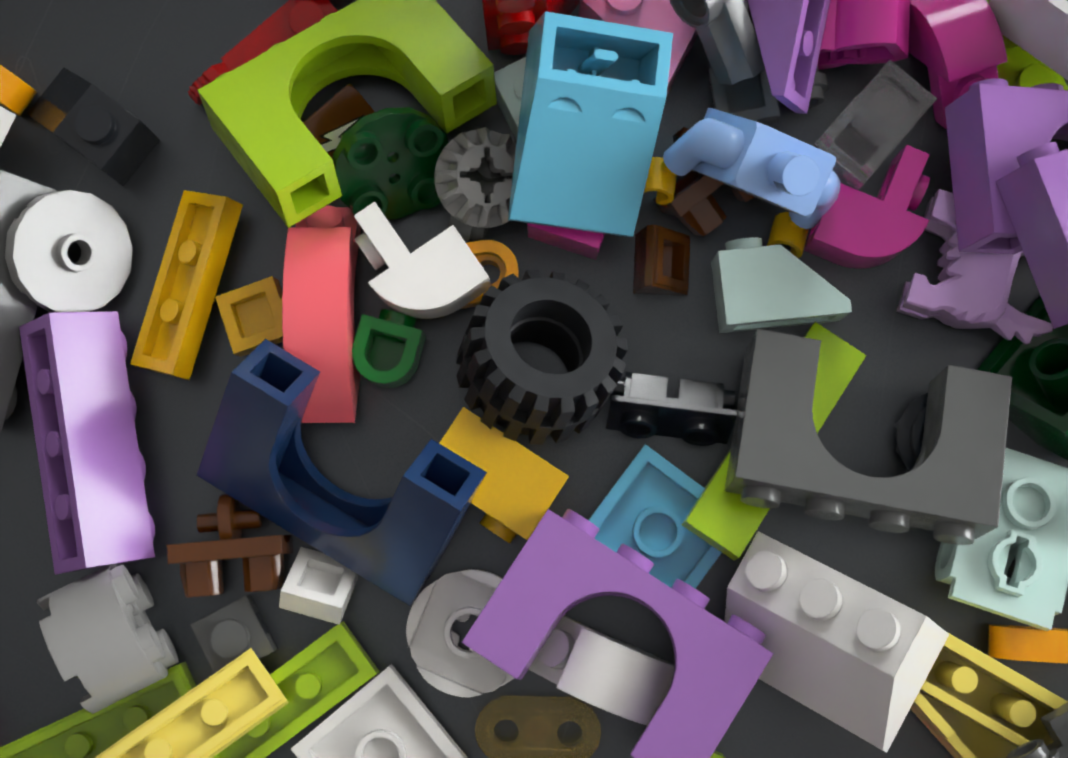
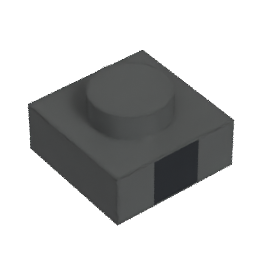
(232, 632)

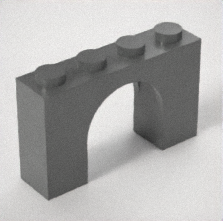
(782, 460)

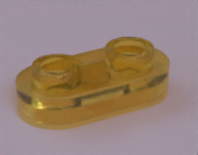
(538, 727)

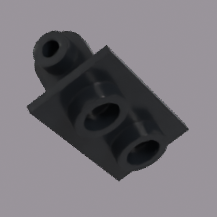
(699, 415)

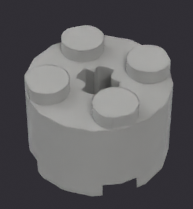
(105, 636)

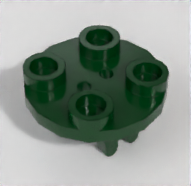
(365, 168)

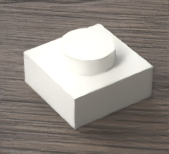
(318, 586)

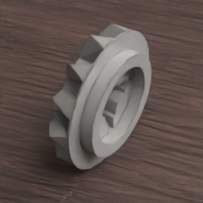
(464, 197)

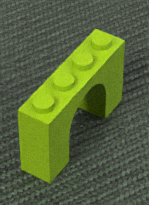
(262, 101)

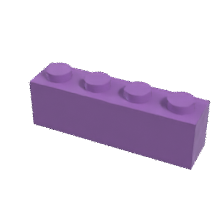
(86, 440)

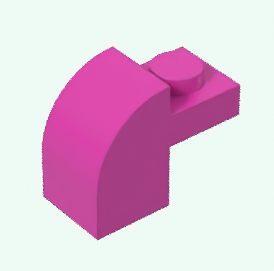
(957, 44)
(872, 230)

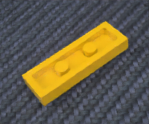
(186, 284)

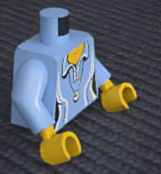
(757, 163)

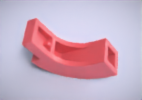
(320, 309)

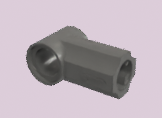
(726, 36)

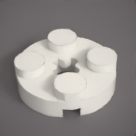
(436, 645)

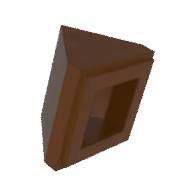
(661, 262)

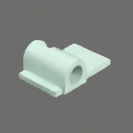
(1032, 532)

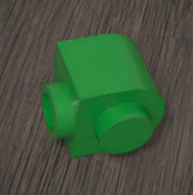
(388, 348)

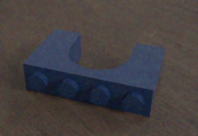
(262, 463)

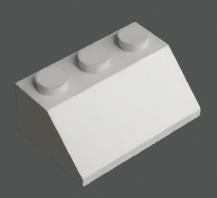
(834, 639)

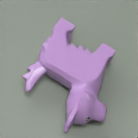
(971, 285)

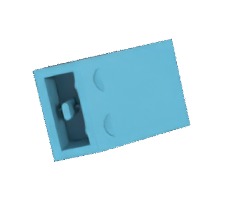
(588, 123)

